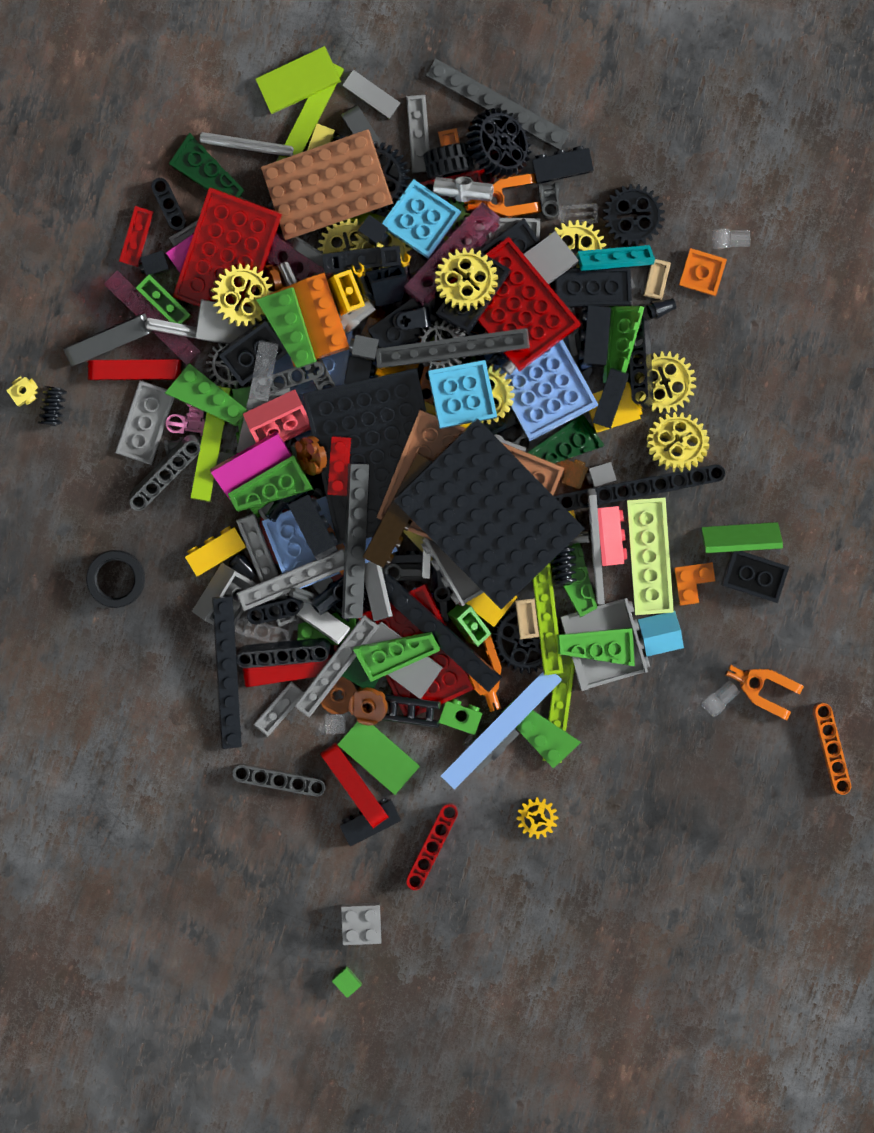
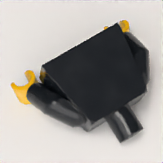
(384, 284)

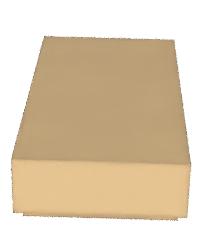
(657, 279)
(527, 618)

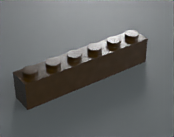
(394, 521)

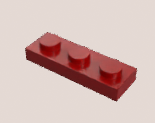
(136, 236)
(339, 465)

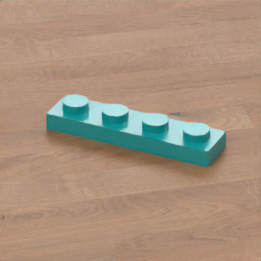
(615, 257)

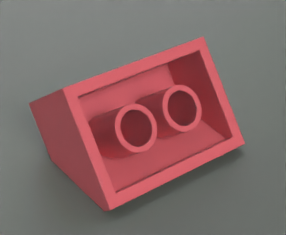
(281, 414)
(611, 536)

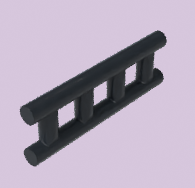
(410, 718)

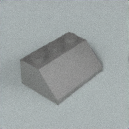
(224, 583)

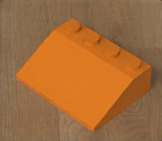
(320, 316)

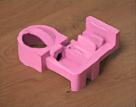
(193, 420)

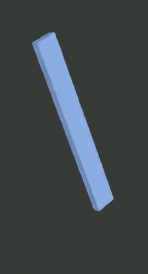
(500, 729)

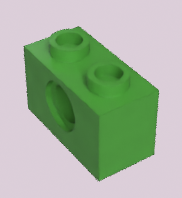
(469, 624)
(468, 725)

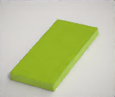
(298, 80)

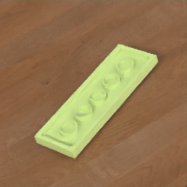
(650, 556)

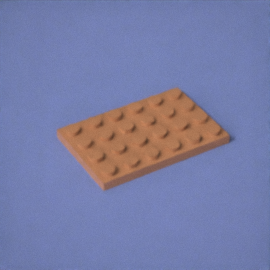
(327, 184)

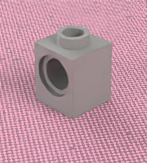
(601, 474)

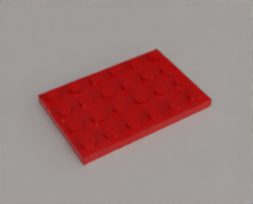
(226, 235)
(526, 303)
(451, 680)

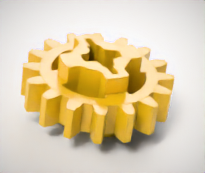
(540, 809)

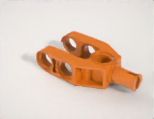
(511, 211)
(761, 675)
(491, 697)

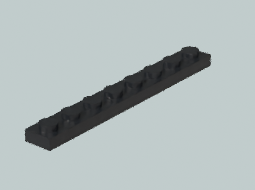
(445, 638)
(226, 672)

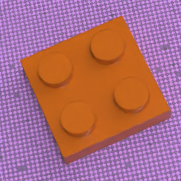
(702, 272)

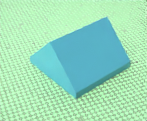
(661, 633)

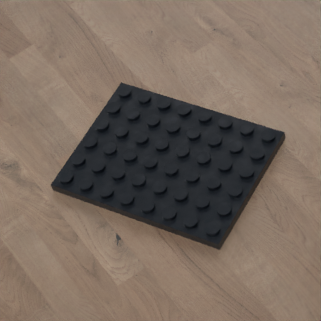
(379, 420)
(488, 513)

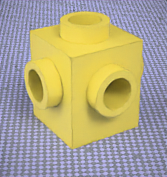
(16, 391)

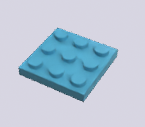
(421, 219)
(462, 394)

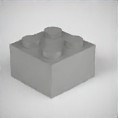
(361, 923)

